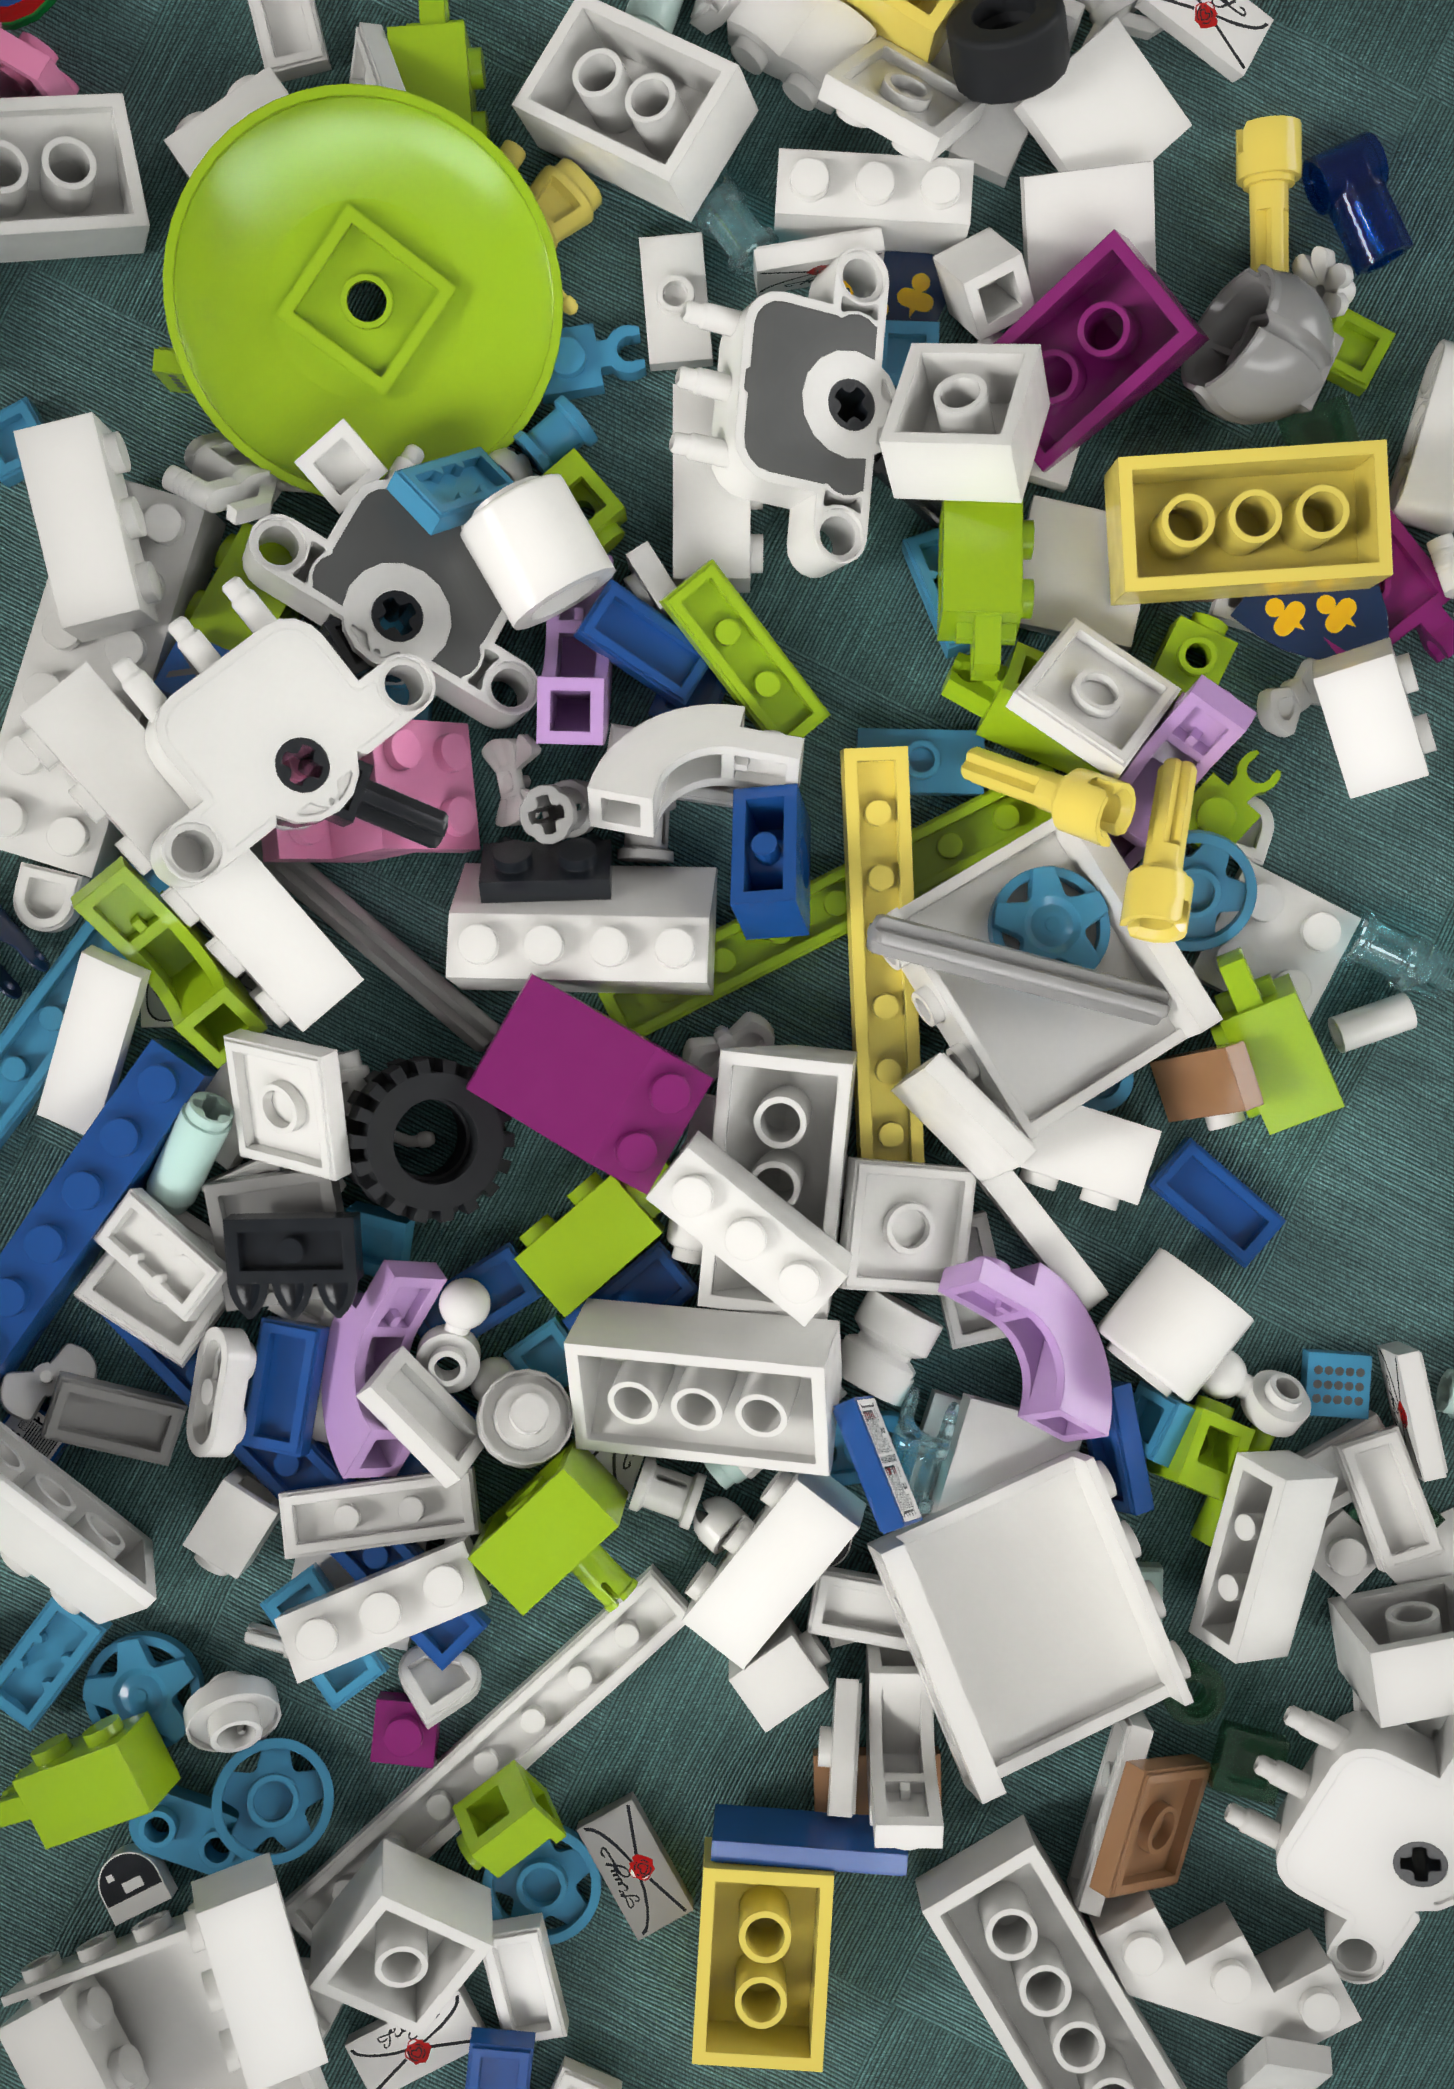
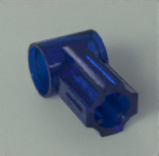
(1352, 189)

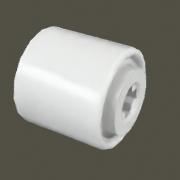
(536, 549)
(1173, 1326)

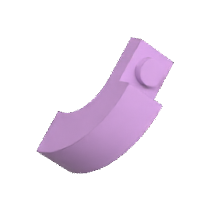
(573, 683)
(1194, 729)
(1053, 1337)
(356, 1347)

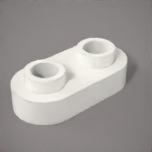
(219, 1392)

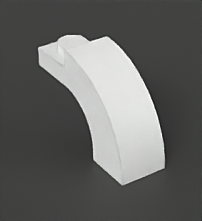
(681, 754)
(900, 1753)

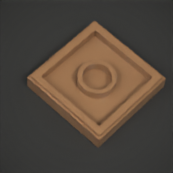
(1150, 1824)

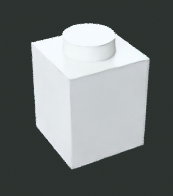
(984, 283)
(234, 1525)
(782, 1675)

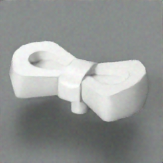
(1281, 707)
(748, 1031)
(25, 1391)

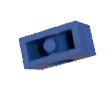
(771, 862)

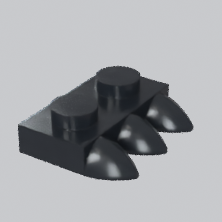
(546, 872)
(292, 1255)

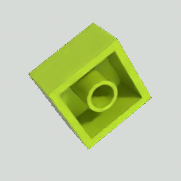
(555, 1530)

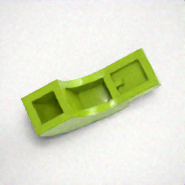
(184, 974)

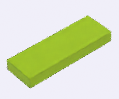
(743, 653)

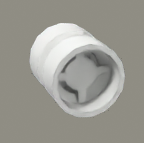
(888, 1340)

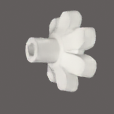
(1330, 280)

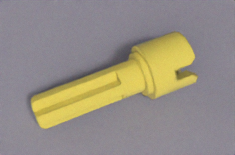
(1266, 169)
(1079, 802)
(1159, 891)

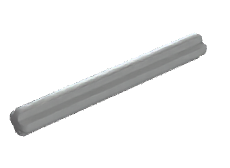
(384, 950)
(1016, 969)

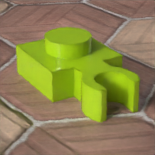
(1225, 807)

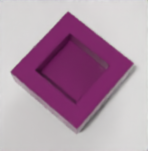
(401, 1734)

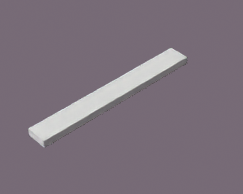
(516, 1729)

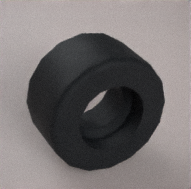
(1007, 48)

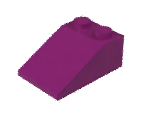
(1104, 342)
(589, 1083)

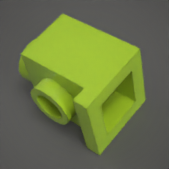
(594, 494)
(1202, 635)
(1206, 1450)
(506, 1820)

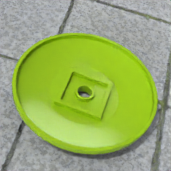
(344, 194)

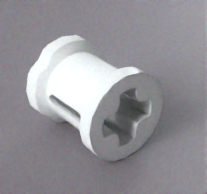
(667, 1492)

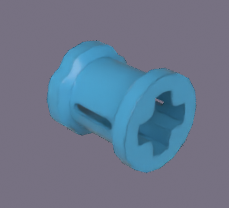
(555, 436)

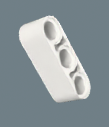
(1424, 472)

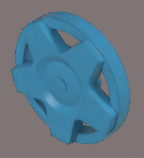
(1216, 891)
(1050, 920)
(142, 1682)
(272, 1800)
(548, 1885)

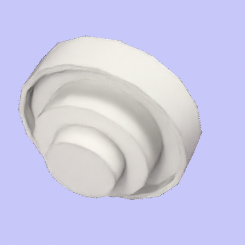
(524, 1418)
(231, 1712)

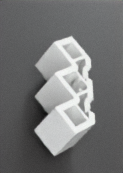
(1213, 1974)

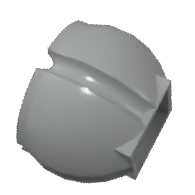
(1264, 348)

